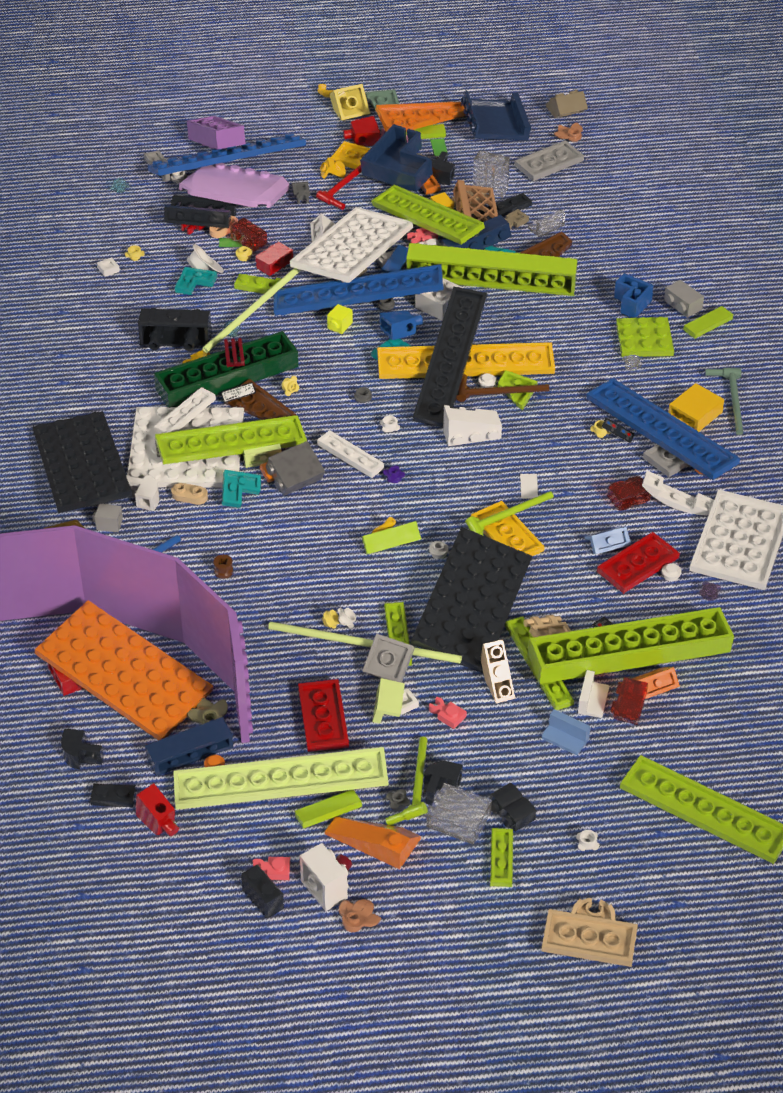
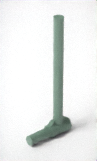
(731, 374)

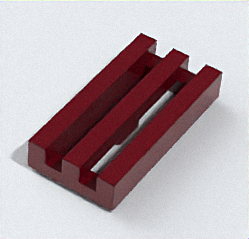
(233, 343)

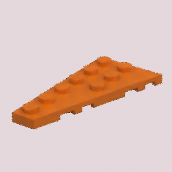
(418, 114)

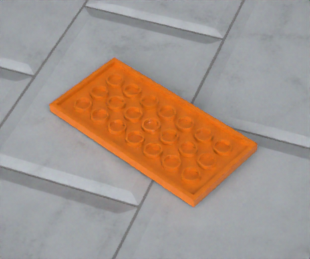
(124, 670)

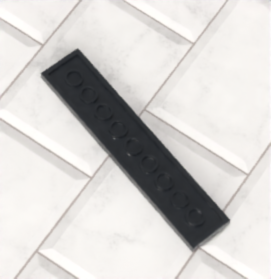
(450, 355)

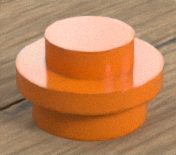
(214, 760)

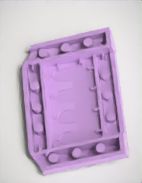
(235, 185)

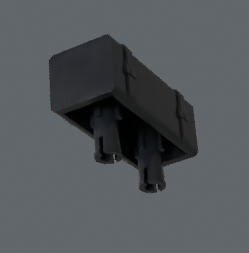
(174, 328)

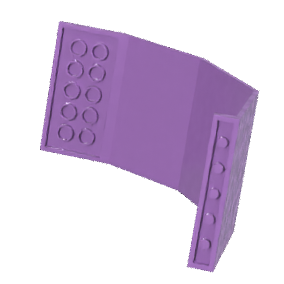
(67, 565)

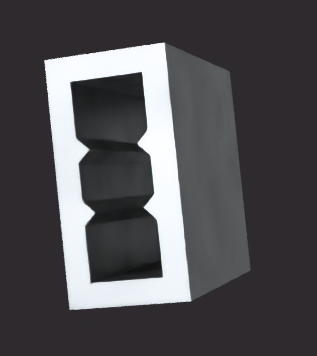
(295, 468)

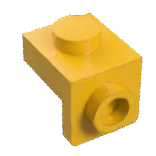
(332, 166)

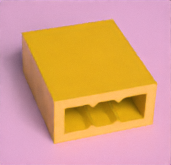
(697, 407)

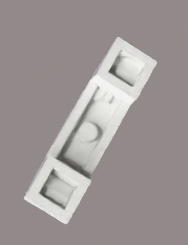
(674, 498)

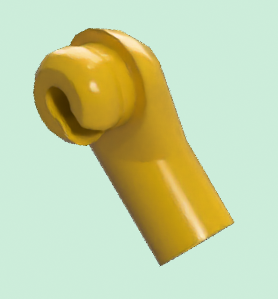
(322, 90)
(389, 523)

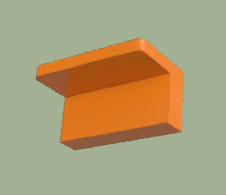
(659, 680)

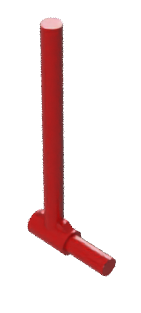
(327, 196)

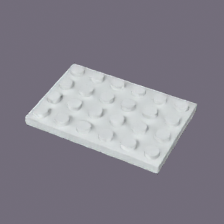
(740, 540)

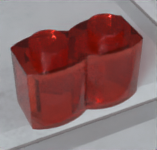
(628, 493)
(630, 700)

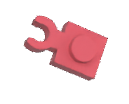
(421, 235)
(448, 714)
(276, 868)

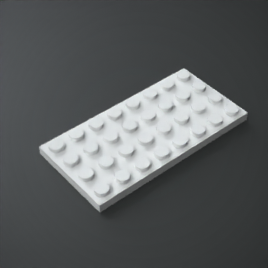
(351, 244)

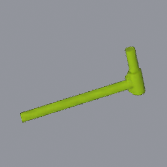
(477, 525)
(417, 808)

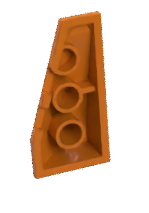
(378, 840)

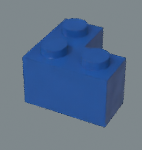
(633, 294)

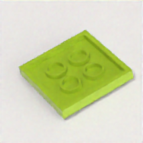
(644, 336)

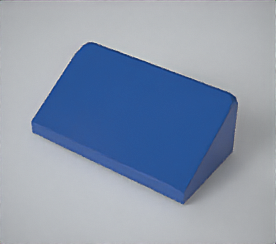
(396, 260)

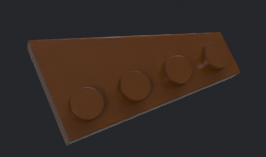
(553, 246)
(261, 404)

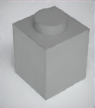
(108, 517)

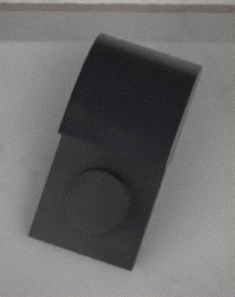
(442, 169)
(77, 750)
(438, 774)

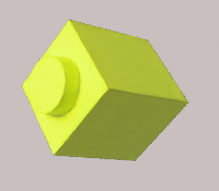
(339, 319)

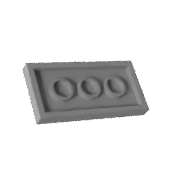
(549, 160)

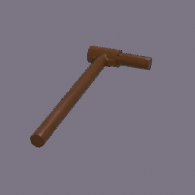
(465, 391)

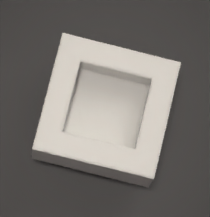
(108, 267)
(409, 702)

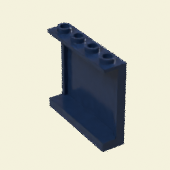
(497, 118)

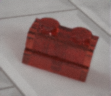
(248, 234)

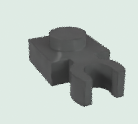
(301, 191)

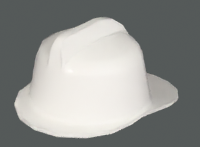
(200, 260)

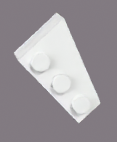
(470, 426)

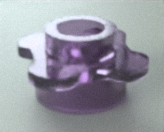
(710, 591)

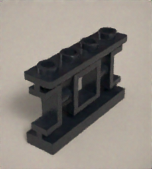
(199, 211)

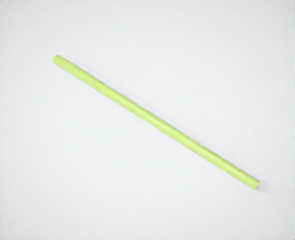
(250, 310)
(358, 641)

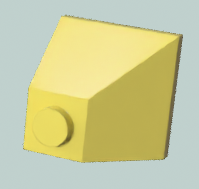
(350, 102)

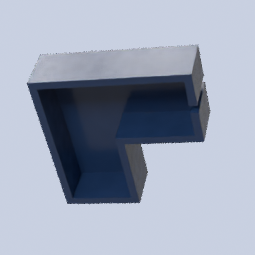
(397, 161)

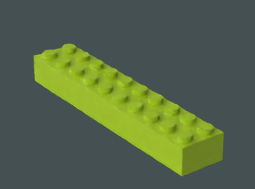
(498, 268)
(630, 645)

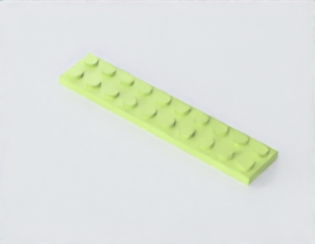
(280, 778)

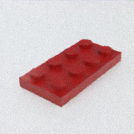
(637, 562)
(323, 715)

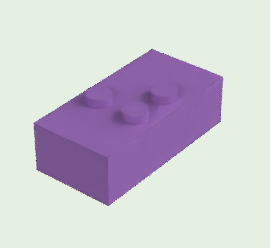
(216, 132)

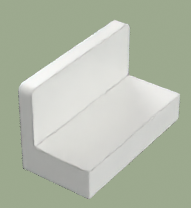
(320, 226)
(592, 696)

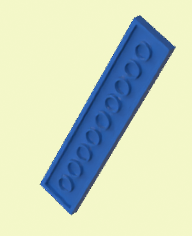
(232, 153)
(358, 290)
(663, 429)

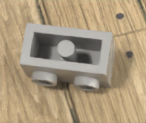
(683, 298)

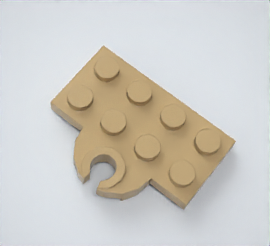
(590, 934)

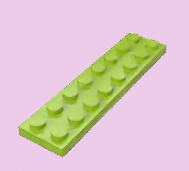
(428, 214)
(228, 439)
(705, 808)

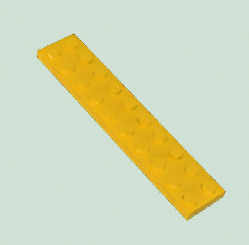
(483, 359)

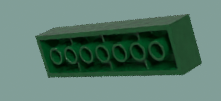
(261, 357)

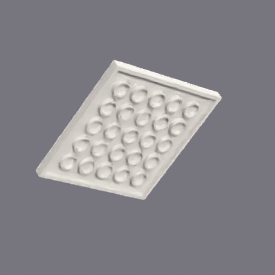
(203, 472)

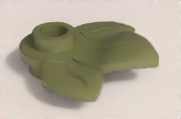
(208, 711)

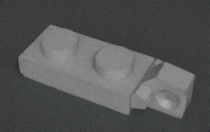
(154, 156)

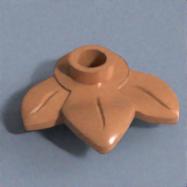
(572, 134)
(358, 915)

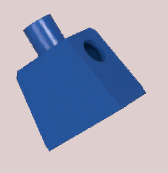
(399, 323)

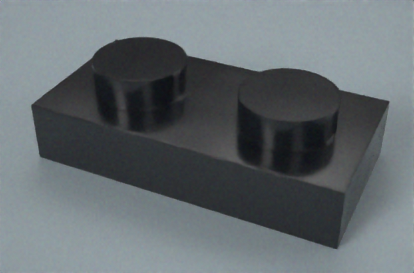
(113, 795)

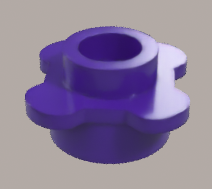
(394, 474)

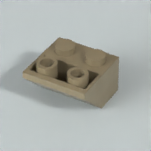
(567, 104)

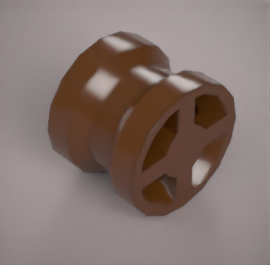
(223, 566)

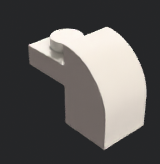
(145, 491)

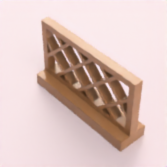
(463, 199)

